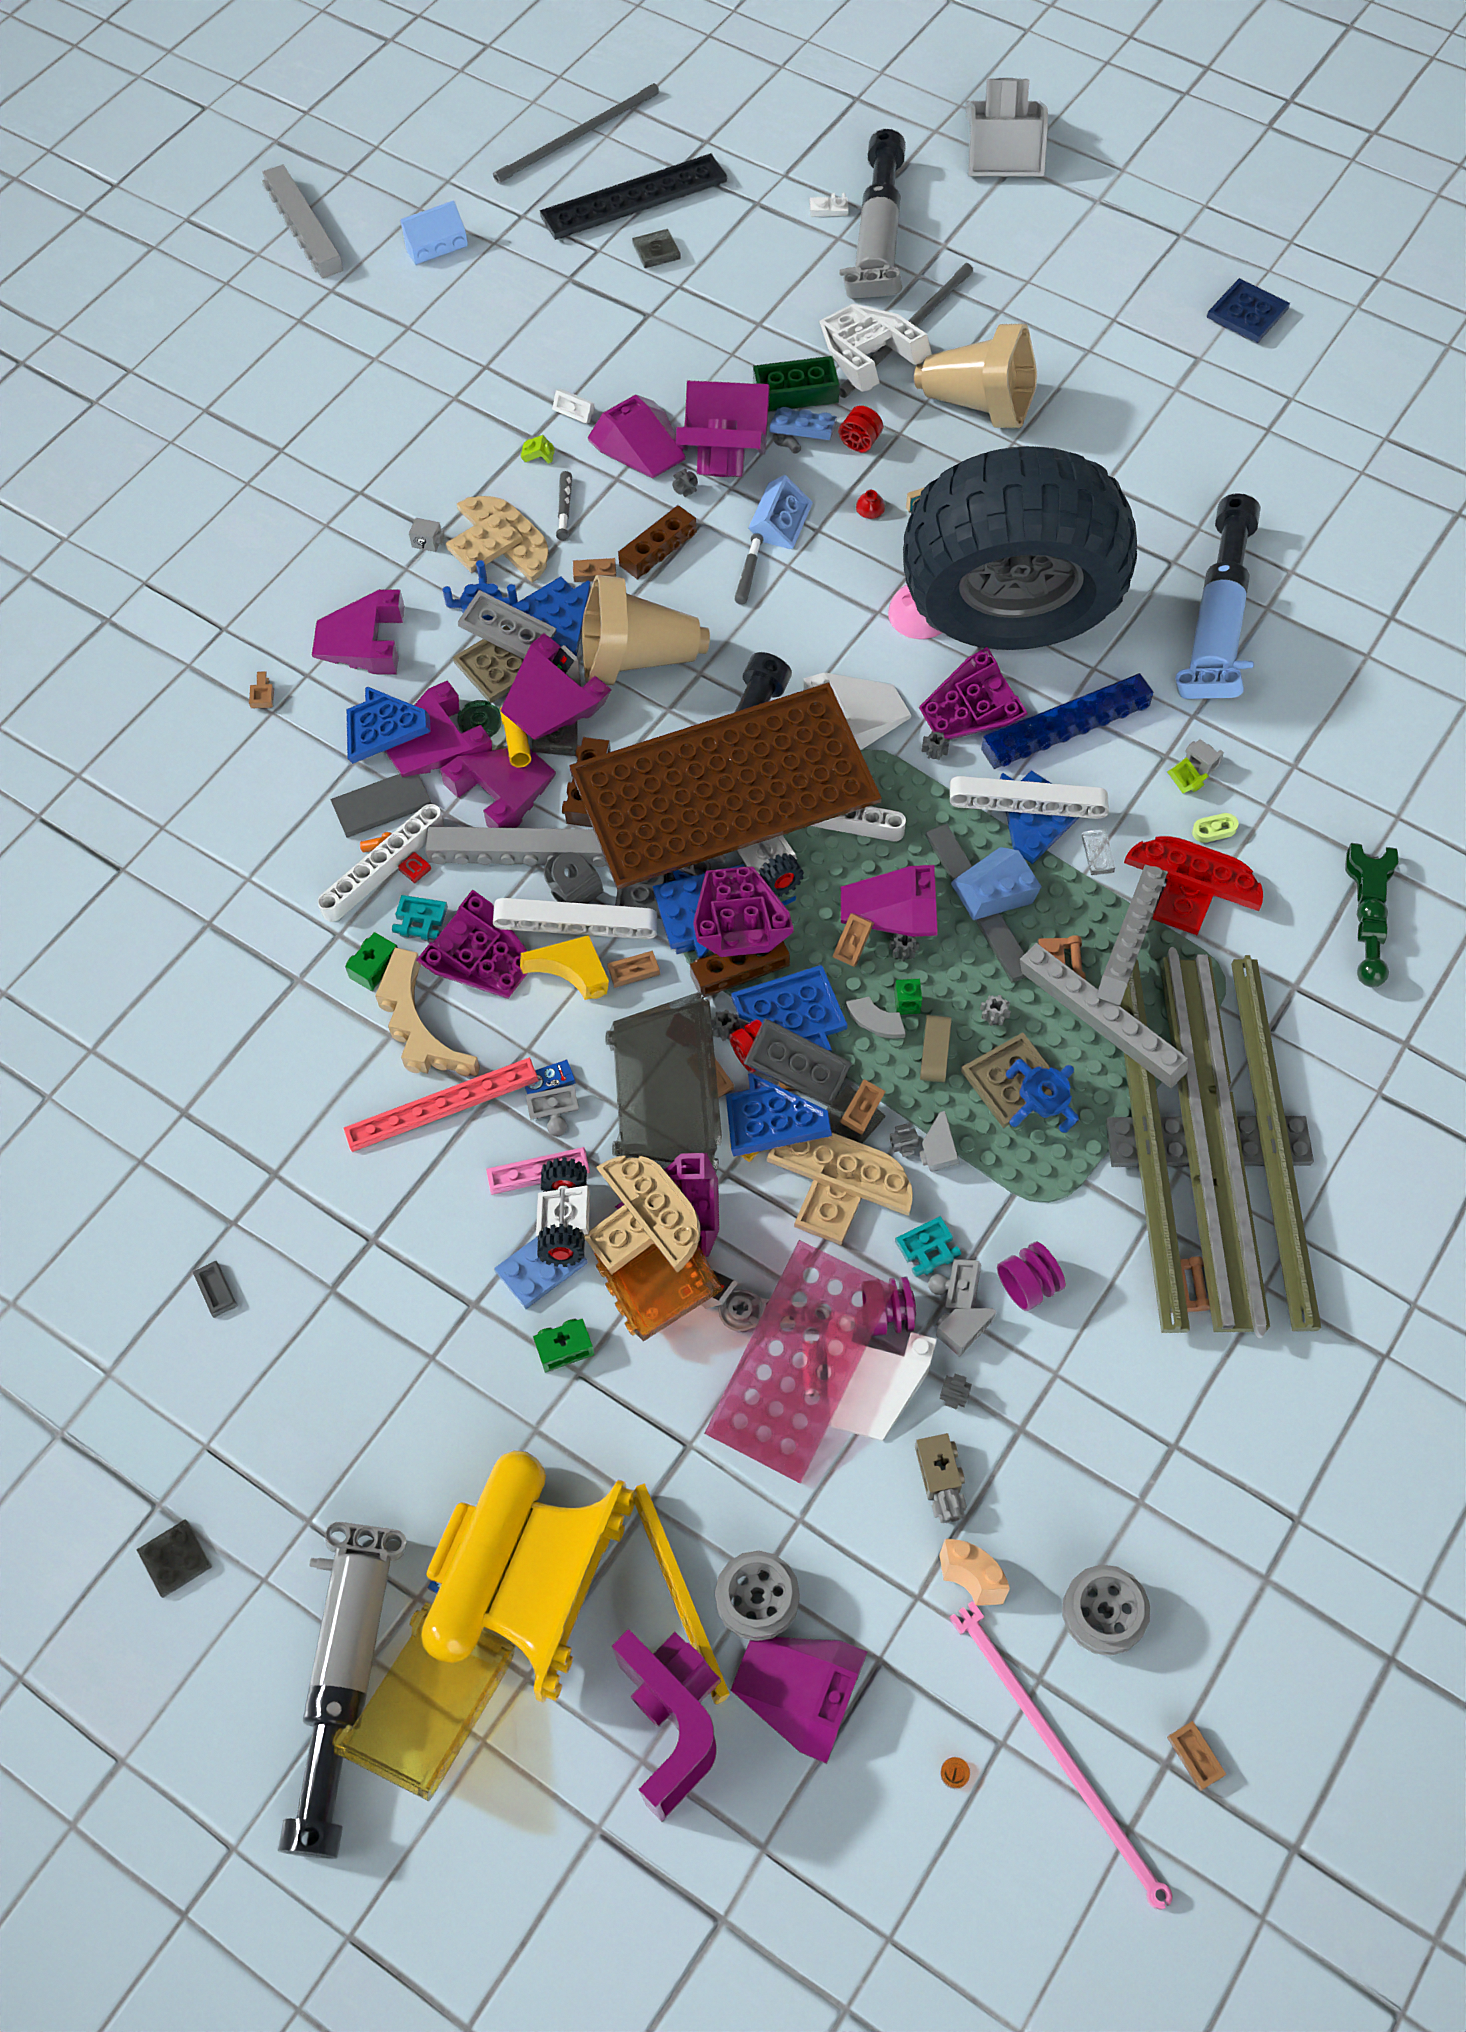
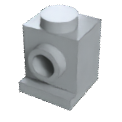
(1203, 757)

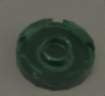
(480, 713)

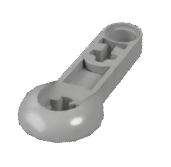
(755, 1307)

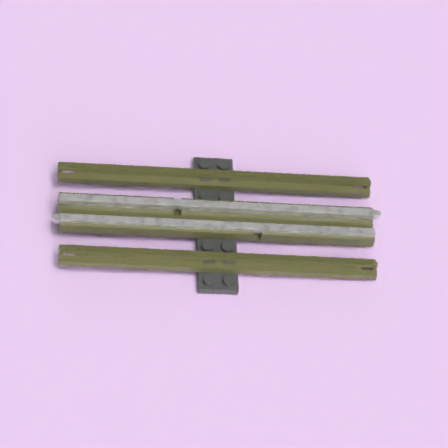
(1216, 1150)

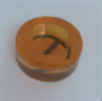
(955, 1773)

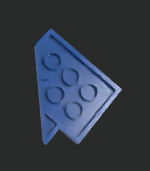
(382, 724)
(1035, 832)
(677, 908)
(796, 1002)
(772, 1118)

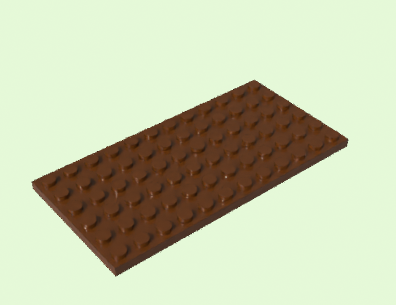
(724, 785)

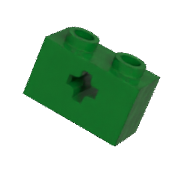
(370, 961)
(577, 1345)

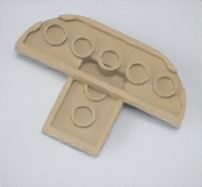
(499, 531)
(841, 1177)
(651, 1214)

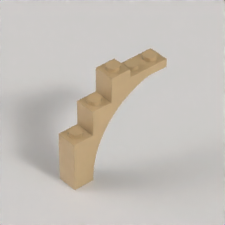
(398, 996)

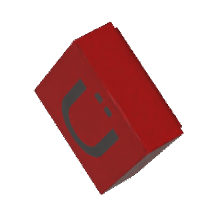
(414, 867)

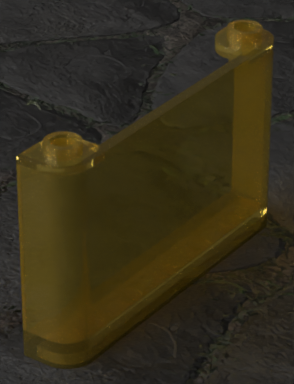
(424, 1711)

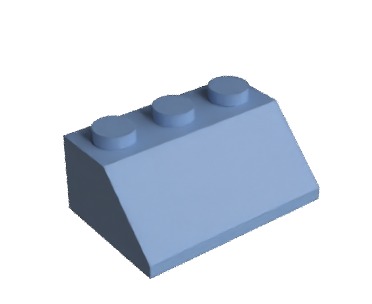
(433, 232)
(781, 513)

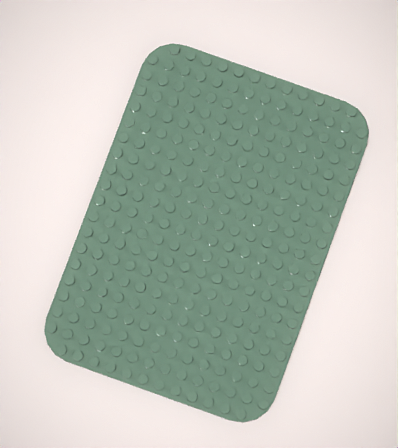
(961, 972)

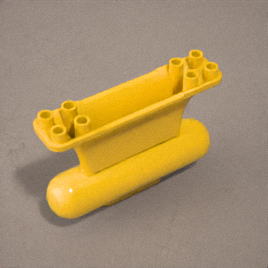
(519, 1569)

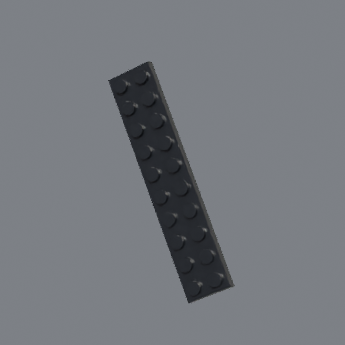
(633, 196)

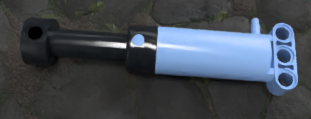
(1218, 630)

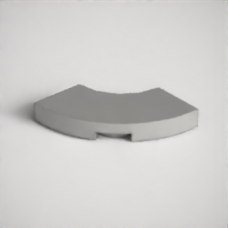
(875, 1020)

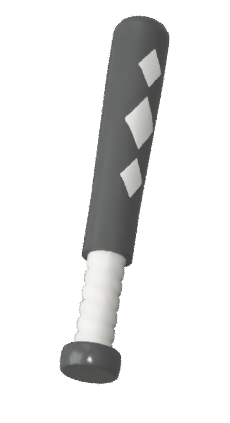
(565, 486)
(748, 571)

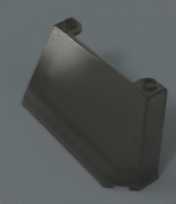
(666, 1082)

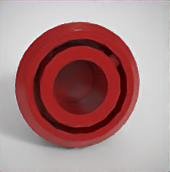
(870, 505)

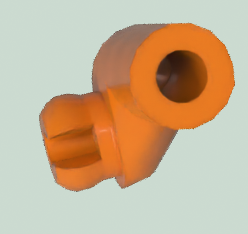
(369, 845)

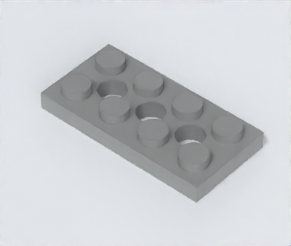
(502, 614)

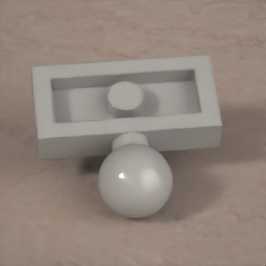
(552, 1104)
(961, 1286)

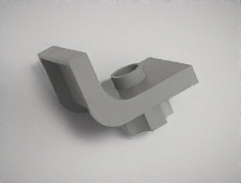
(1007, 131)

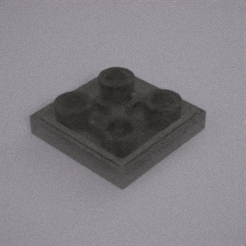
(174, 1558)

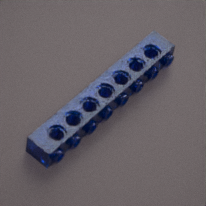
(1067, 721)

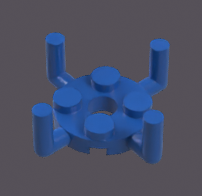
(471, 590)
(1037, 1100)

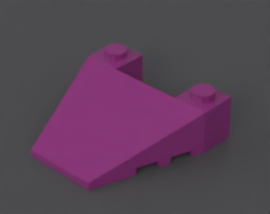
(352, 633)
(546, 697)
(444, 740)
(510, 786)

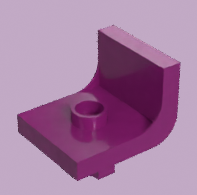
(722, 423)
(672, 1687)

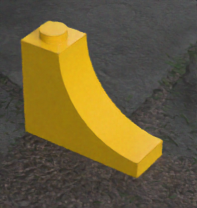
(573, 961)

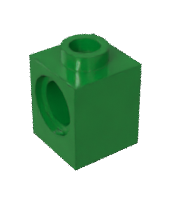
(908, 996)

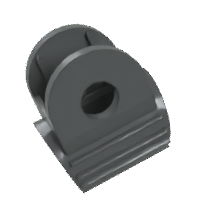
(582, 881)

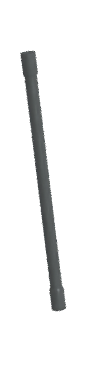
(508, 170)
(847, 387)

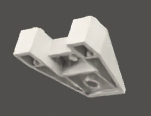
(867, 705)
(880, 1385)

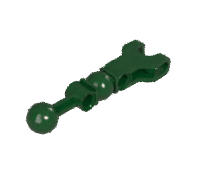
(1372, 912)

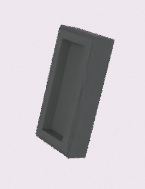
(214, 1288)

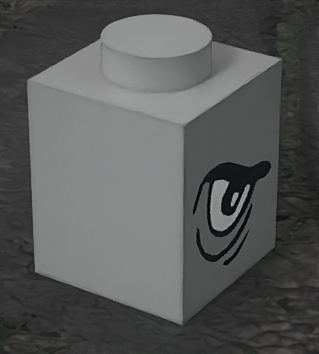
(426, 534)

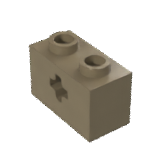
(936, 1449)

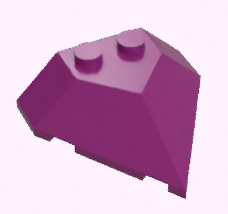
(699, 1184)

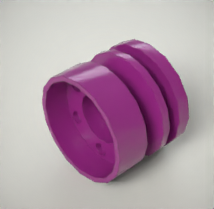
(1031, 1276)
(899, 1308)

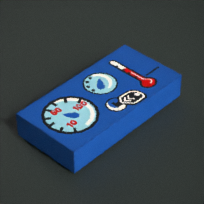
(552, 1077)

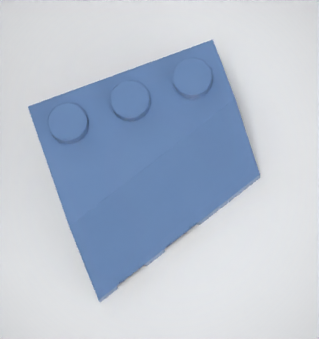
(997, 884)

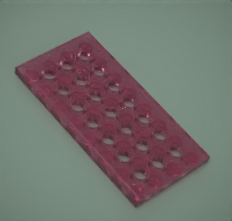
(758, 1354)

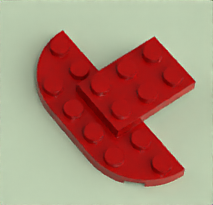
(1193, 880)

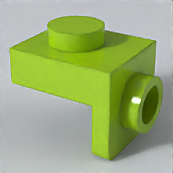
(536, 448)
(1186, 776)

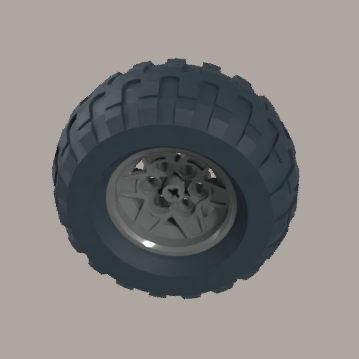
(1019, 548)

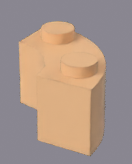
(974, 1571)

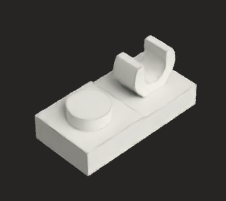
(829, 206)
(573, 406)

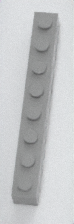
(302, 221)
(510, 845)
(1131, 935)
(1103, 1016)

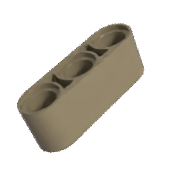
(935, 1048)

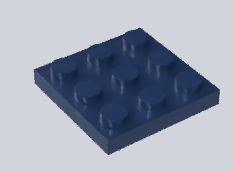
(1248, 310)

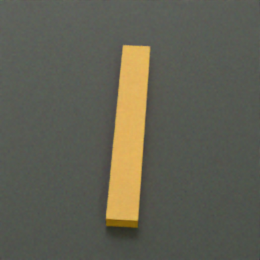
(677, 1586)

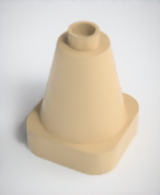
(985, 376)
(634, 633)

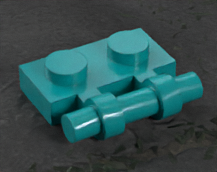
(419, 910)
(924, 1239)

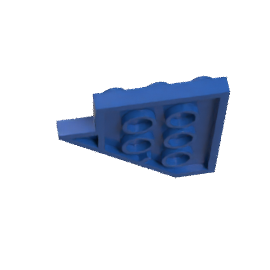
(561, 608)

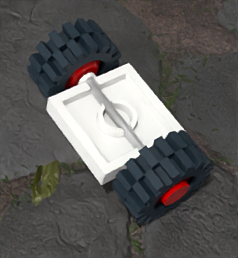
(774, 863)
(562, 1212)

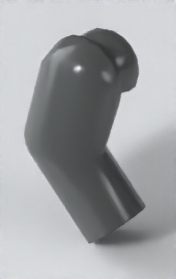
(787, 441)

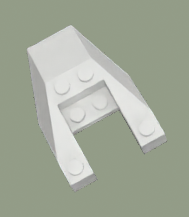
(863, 330)

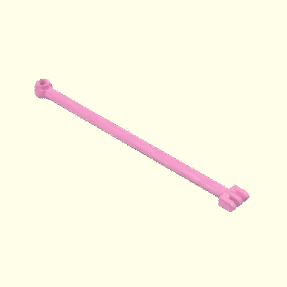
(1061, 1754)

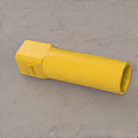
(516, 742)

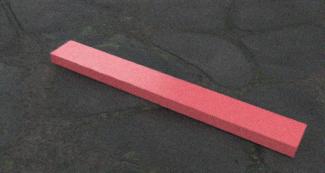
(440, 1104)

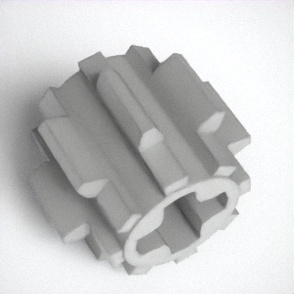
(995, 1010)
(949, 1506)

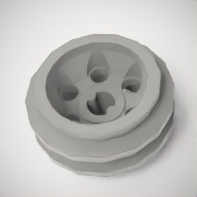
(780, 1575)
(1129, 1592)

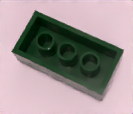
(799, 382)

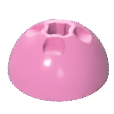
(906, 618)

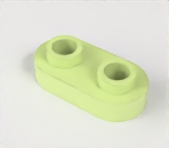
(1214, 828)

